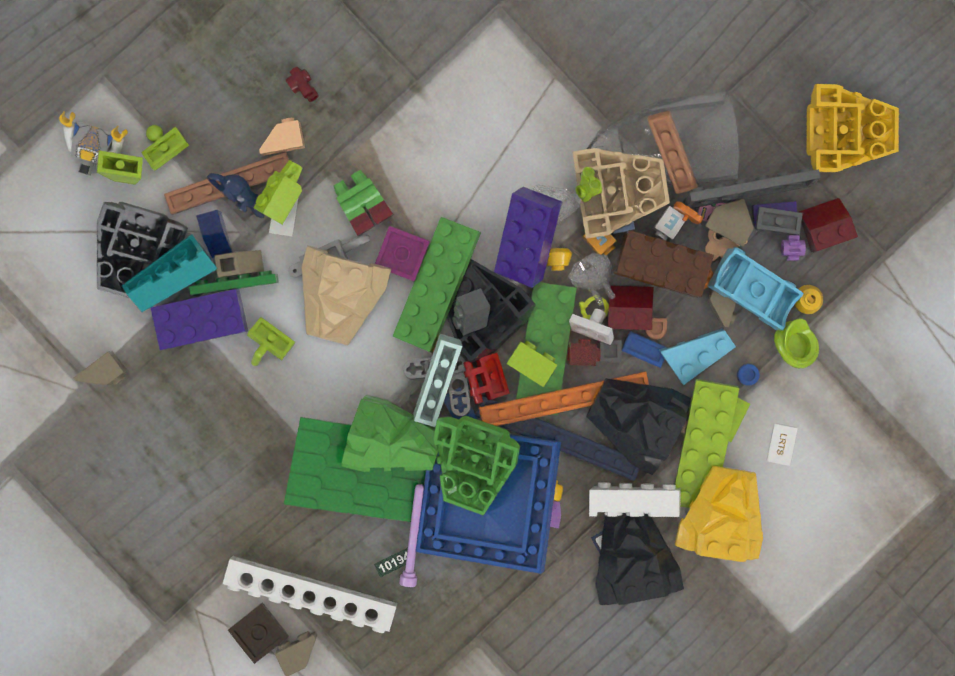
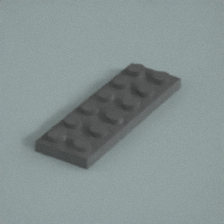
(745, 189)

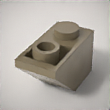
(239, 263)
(722, 307)
(296, 655)

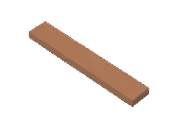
(205, 192)

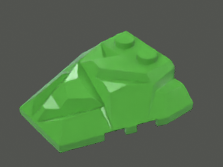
(388, 439)
(473, 461)

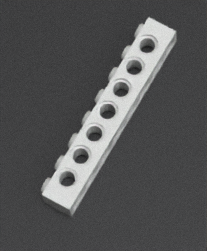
(301, 584)

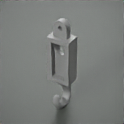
(334, 248)

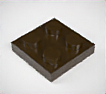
(258, 633)

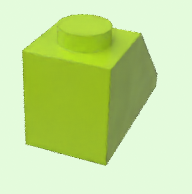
(120, 167)

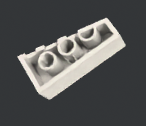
(635, 500)

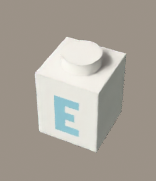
(669, 224)

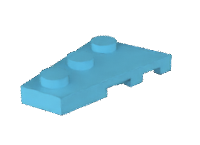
(696, 355)

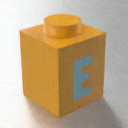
(601, 244)

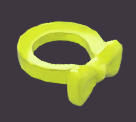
(583, 305)

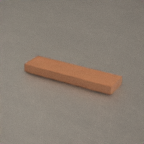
(672, 152)

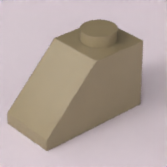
(103, 371)

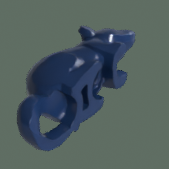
(236, 189)

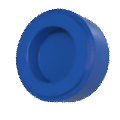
(748, 374)

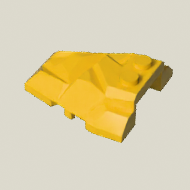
(848, 128)
(724, 517)

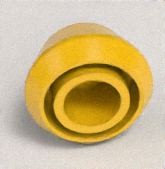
(559, 258)
(815, 304)

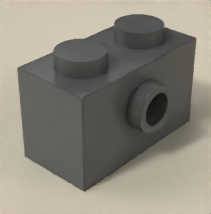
(471, 312)

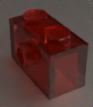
(583, 353)

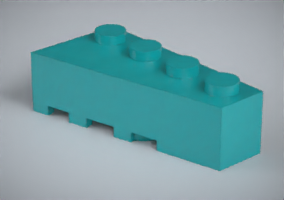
(169, 274)

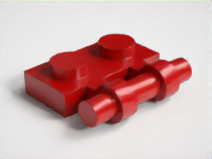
(492, 378)

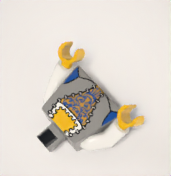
(86, 141)

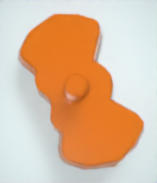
(688, 213)

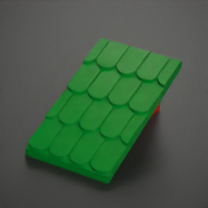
(323, 484)

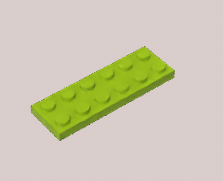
(705, 435)

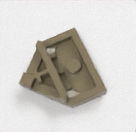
(731, 222)

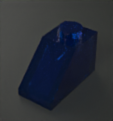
(214, 233)

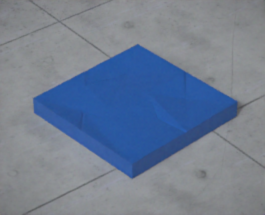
(514, 526)

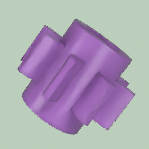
(793, 247)

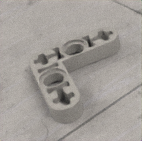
(457, 375)

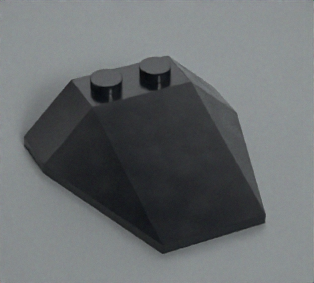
(508, 311)

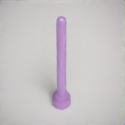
(408, 577)

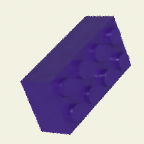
(527, 236)
(199, 319)

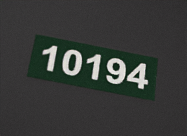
(391, 563)

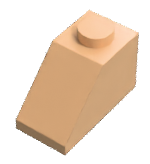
(283, 138)

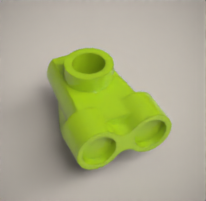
(589, 185)

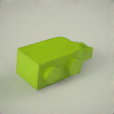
(280, 193)

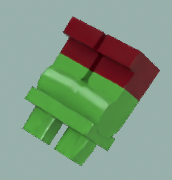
(359, 197)

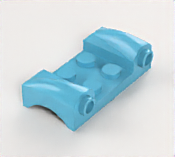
(754, 288)

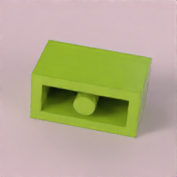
(531, 363)

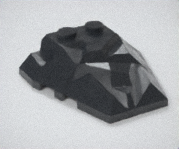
(131, 241)
(640, 420)
(635, 562)

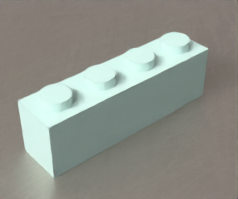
(437, 380)

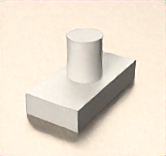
(593, 327)

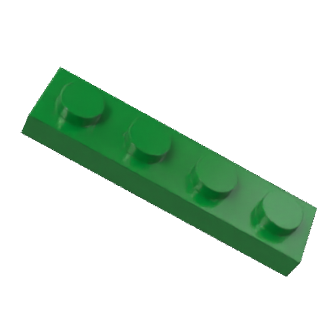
(225, 284)

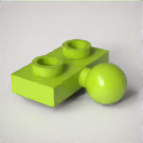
(164, 146)

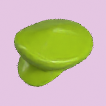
(797, 344)

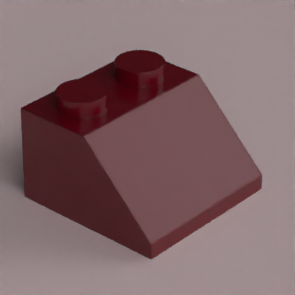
(827, 225)
(631, 308)

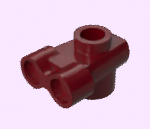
(300, 82)

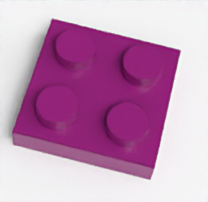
(402, 253)

